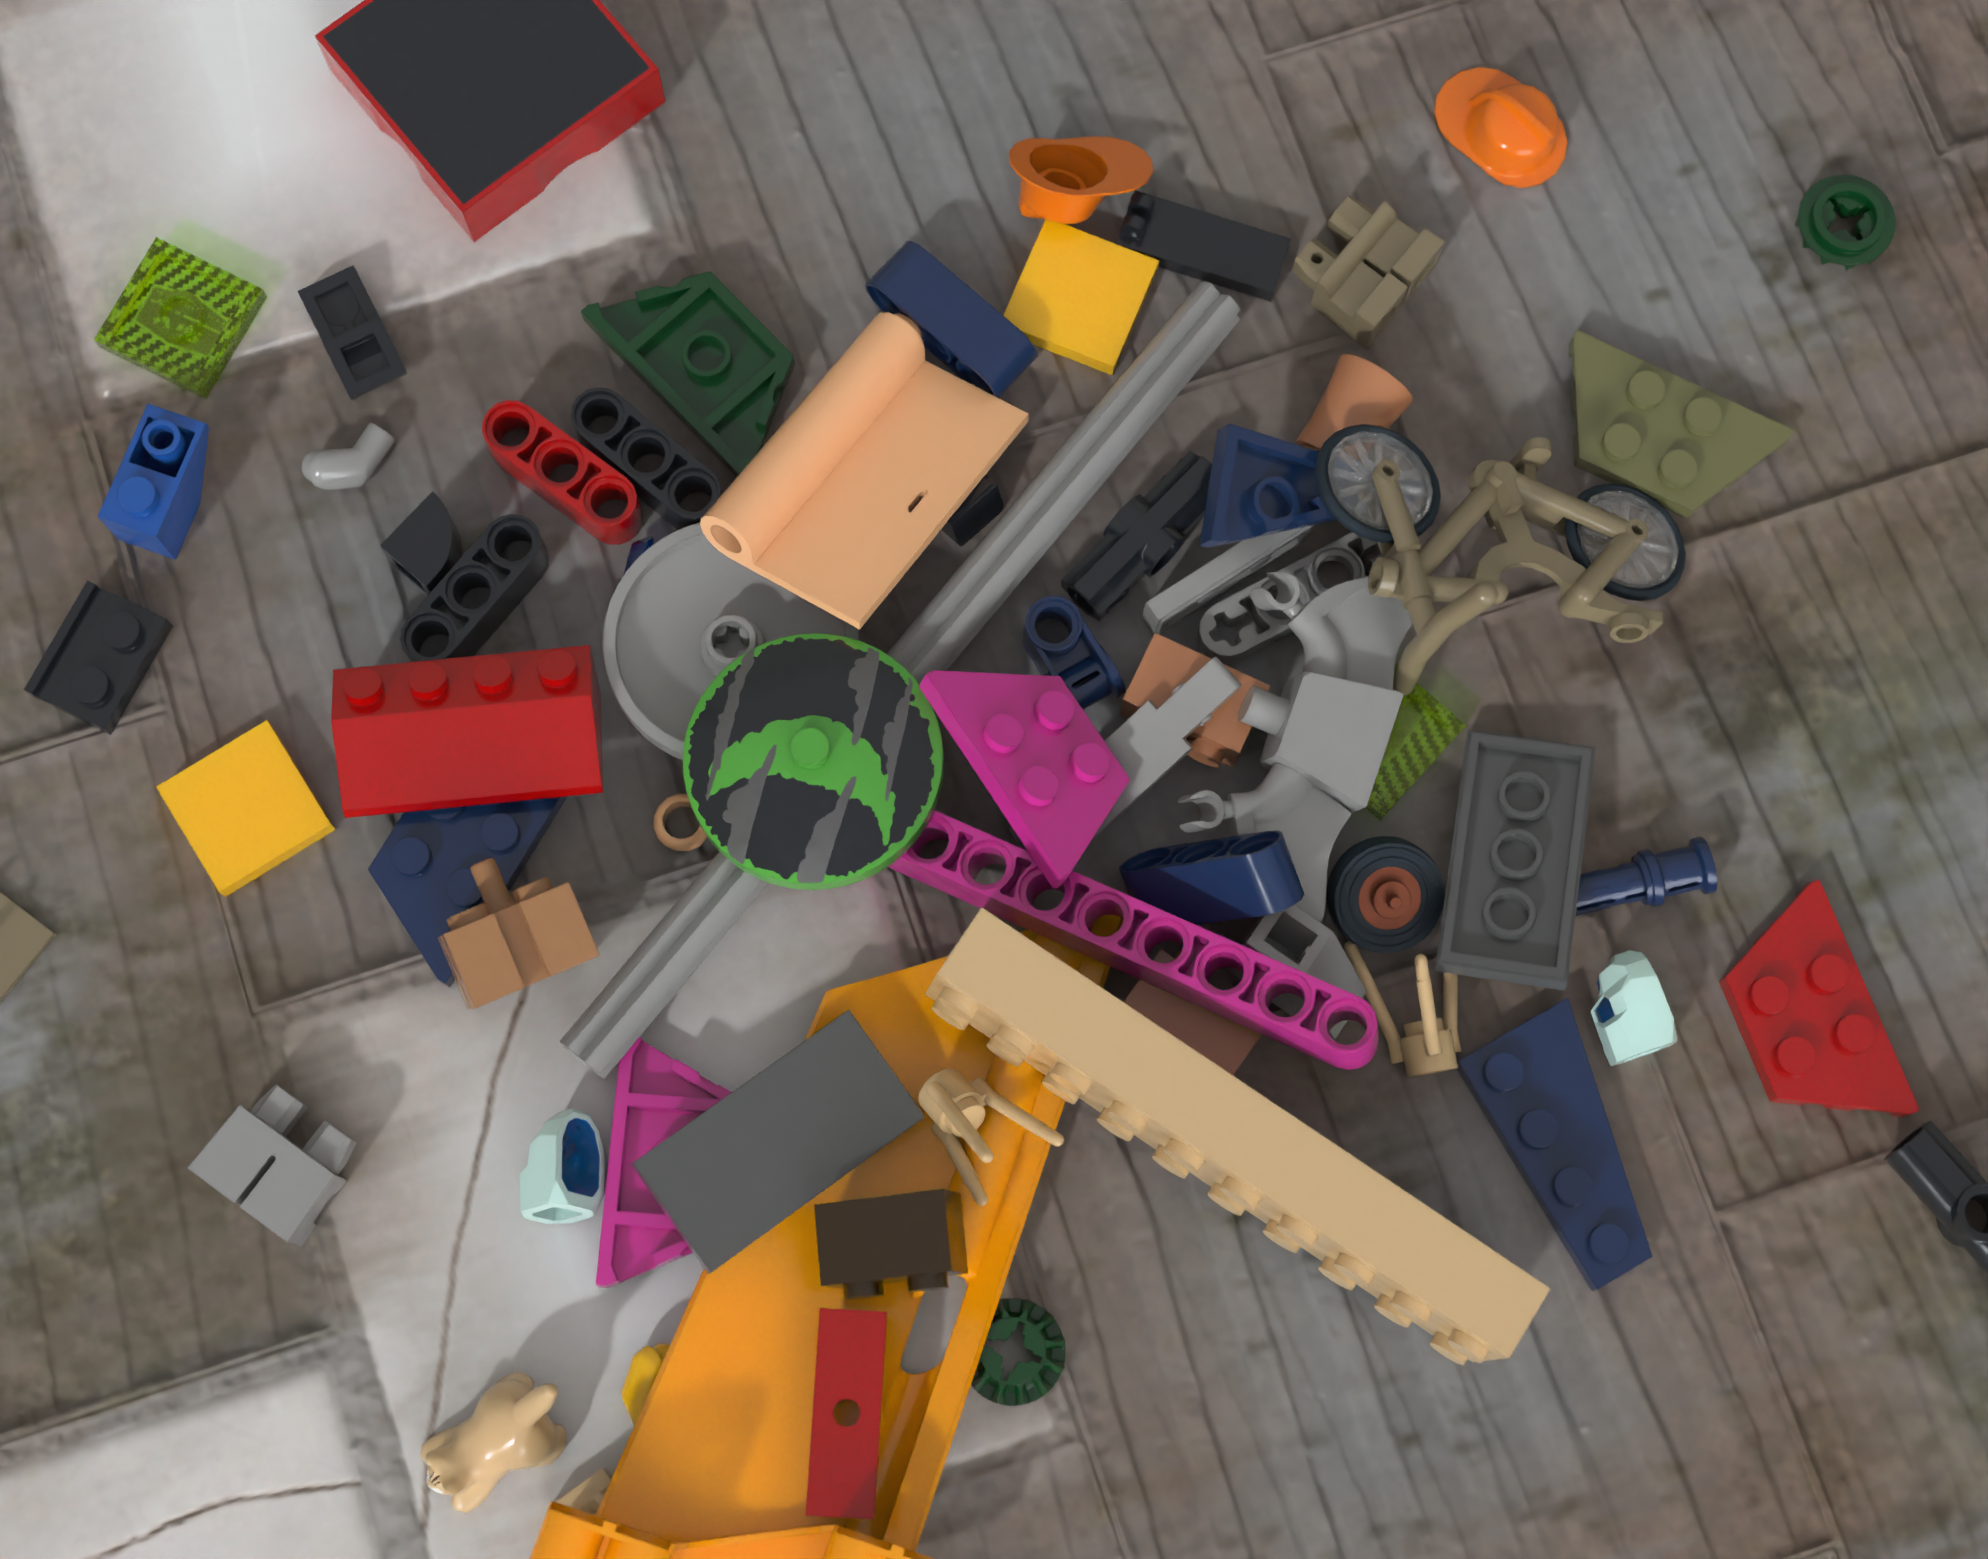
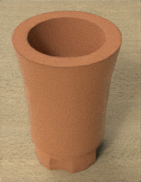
(1355, 396)

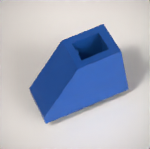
(158, 482)

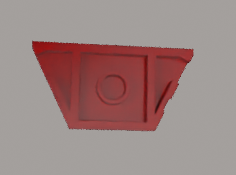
(1813, 1016)

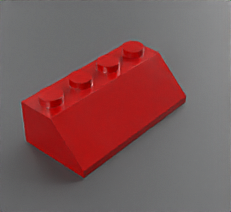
(467, 731)

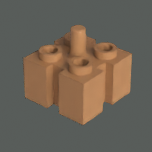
(514, 936)

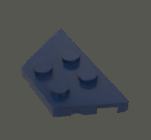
(430, 856)

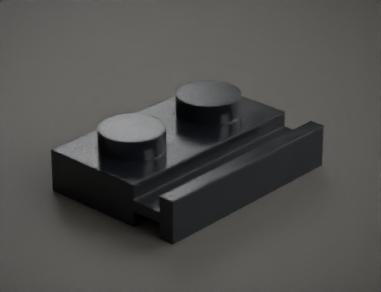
(99, 657)

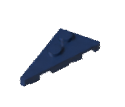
(1259, 488)

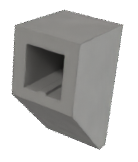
(1307, 946)

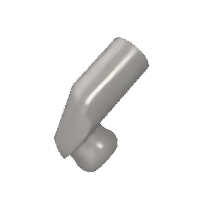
(348, 467)

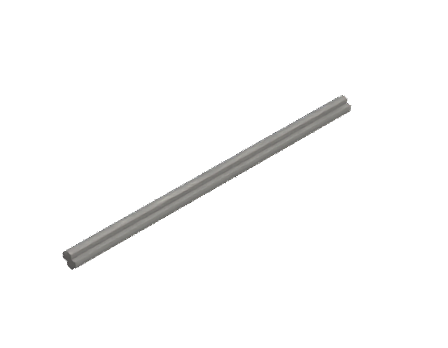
(929, 644)

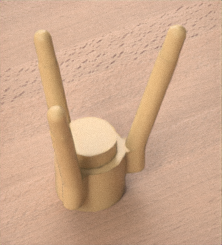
(1429, 1043)
(959, 1112)

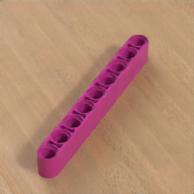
(1141, 930)

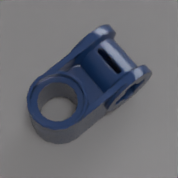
(1077, 659)

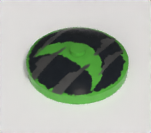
(813, 761)

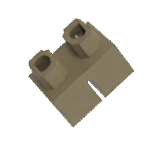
(1372, 273)

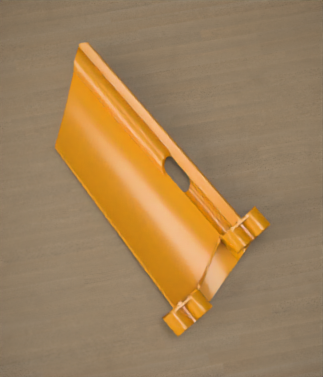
(729, 1417)

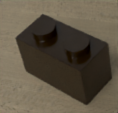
(890, 1241)

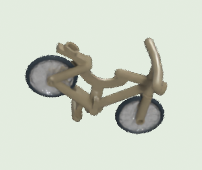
(1391, 495)

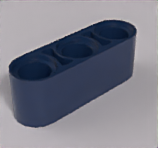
(952, 319)
(1216, 878)

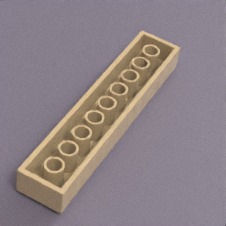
(1235, 1143)

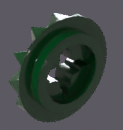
(1848, 197)
(1030, 1379)

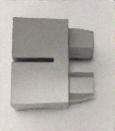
(269, 1172)

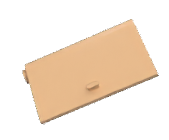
(838, 479)

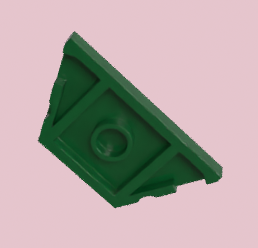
(702, 361)

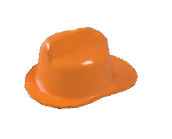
(1502, 126)
(1073, 175)

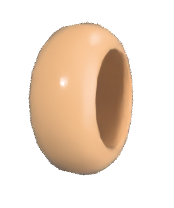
(677, 844)

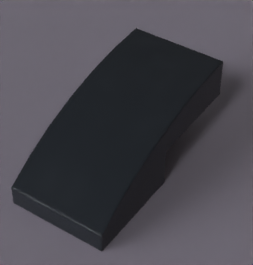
(352, 332)

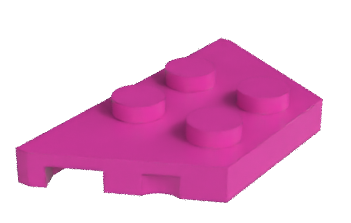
(1033, 757)
(651, 1104)

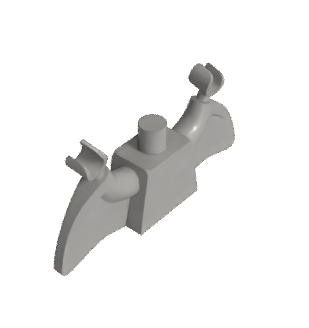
(1323, 728)

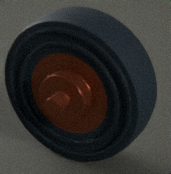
(1385, 894)

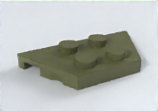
(1661, 430)

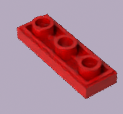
(842, 1457)

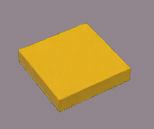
(1080, 295)
(245, 808)

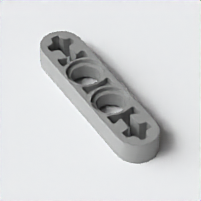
(1305, 571)

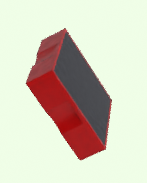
(492, 91)

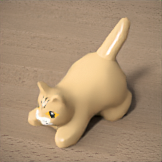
(503, 1435)

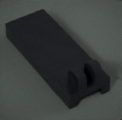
(1204, 245)

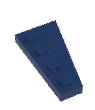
(1557, 1133)

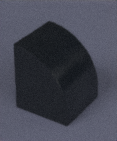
(425, 544)

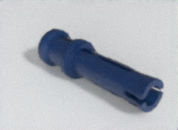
(1649, 878)

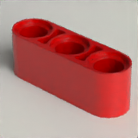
(550, 447)

